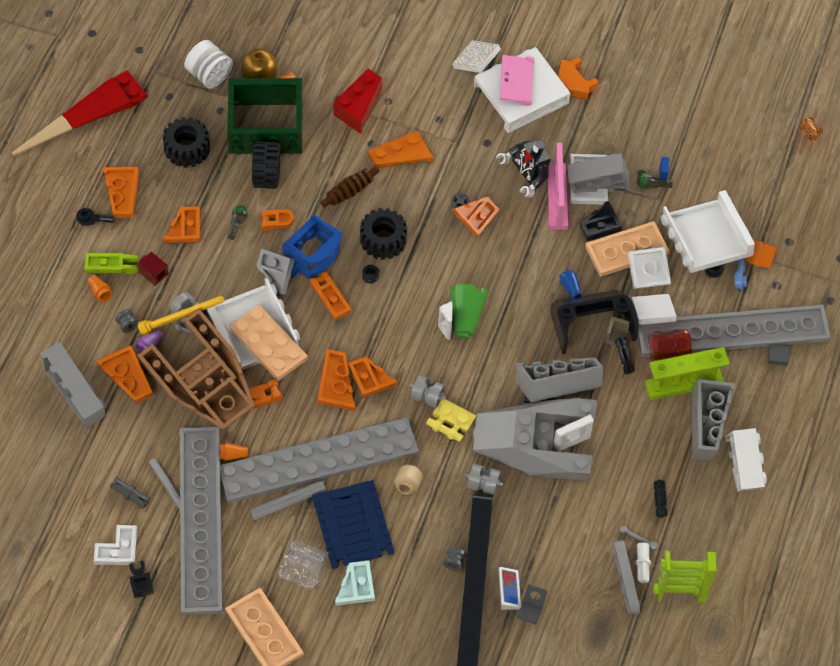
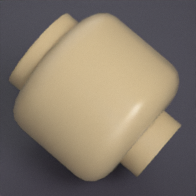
(408, 479)

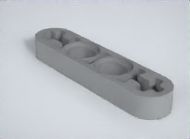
(626, 577)

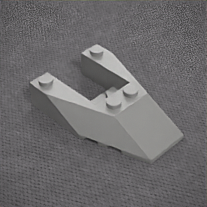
(525, 434)

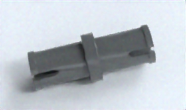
(130, 492)

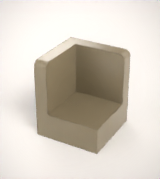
(616, 329)

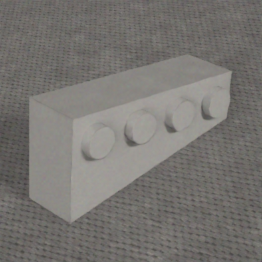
(558, 378)
(72, 385)
(709, 414)

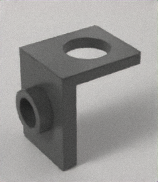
(531, 608)

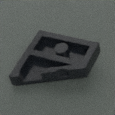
(601, 223)

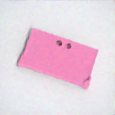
(518, 83)

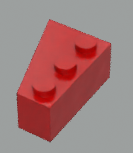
(358, 100)

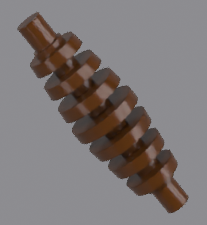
(349, 187)

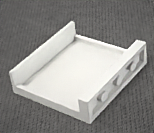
(546, 96)
(709, 233)
(234, 308)

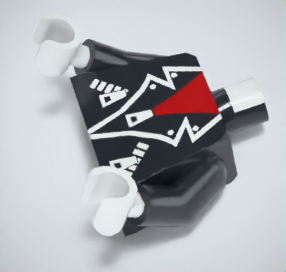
(532, 163)

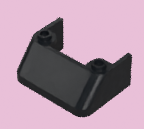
(566, 310)

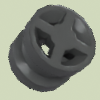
(459, 199)
(127, 320)
(455, 559)

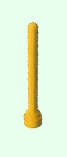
(146, 327)

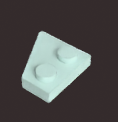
(356, 584)

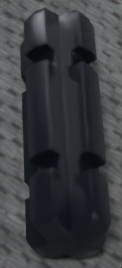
(624, 355)
(660, 498)

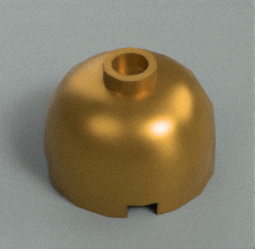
(259, 64)

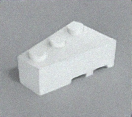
(746, 459)

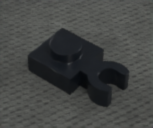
(141, 582)

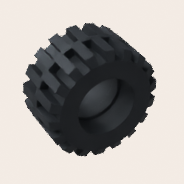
(184, 130)
(266, 165)
(383, 246)

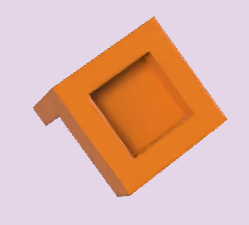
(763, 254)

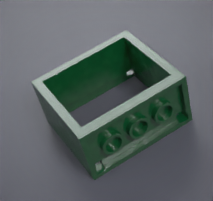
(264, 92)

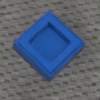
(664, 168)

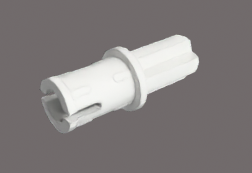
(643, 562)

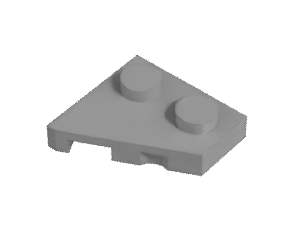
(276, 268)

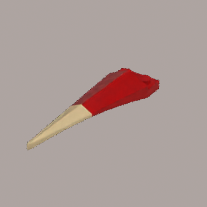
(109, 98)

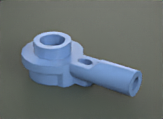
(740, 279)

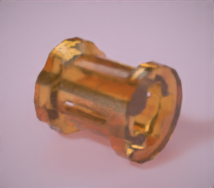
(806, 125)

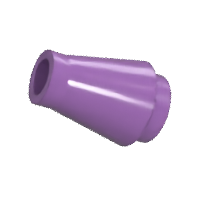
(145, 341)

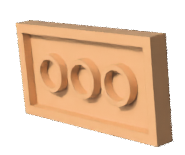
(610, 252)
(268, 342)
(264, 630)

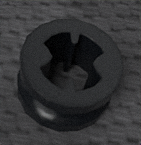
(368, 278)

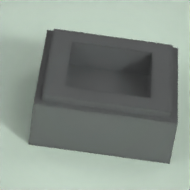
(778, 354)

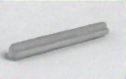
(287, 500)

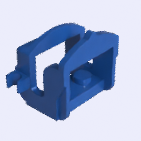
(322, 257)

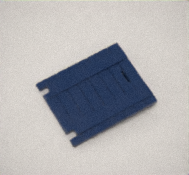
(352, 523)

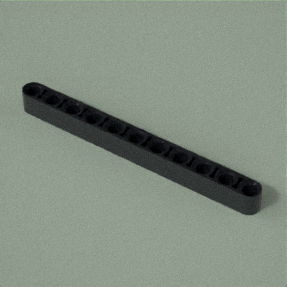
(475, 580)

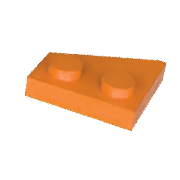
(476, 214)
(185, 226)

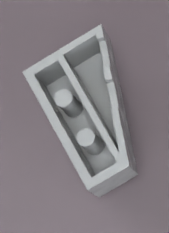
(599, 173)

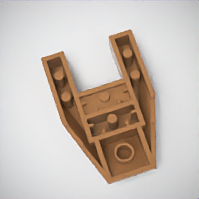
(208, 383)

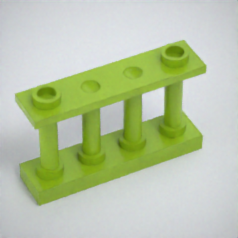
(680, 373)
(686, 577)

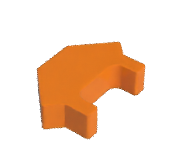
(573, 79)

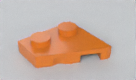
(369, 377)

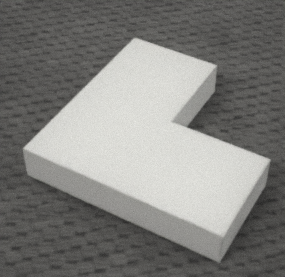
(121, 552)

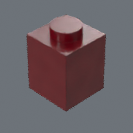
(153, 268)

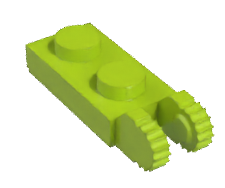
(110, 263)

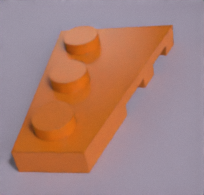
(401, 150)
(122, 189)
(127, 373)
(335, 382)

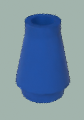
(570, 282)

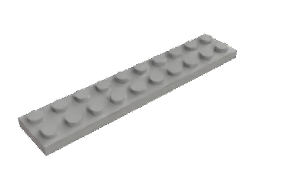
(746, 328)
(318, 460)
(200, 521)

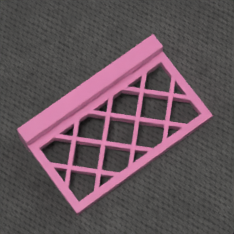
(557, 192)

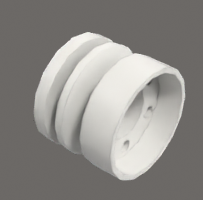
(208, 64)

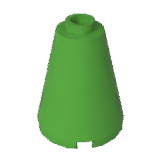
(466, 308)

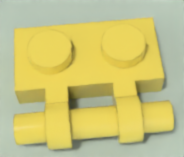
(454, 416)

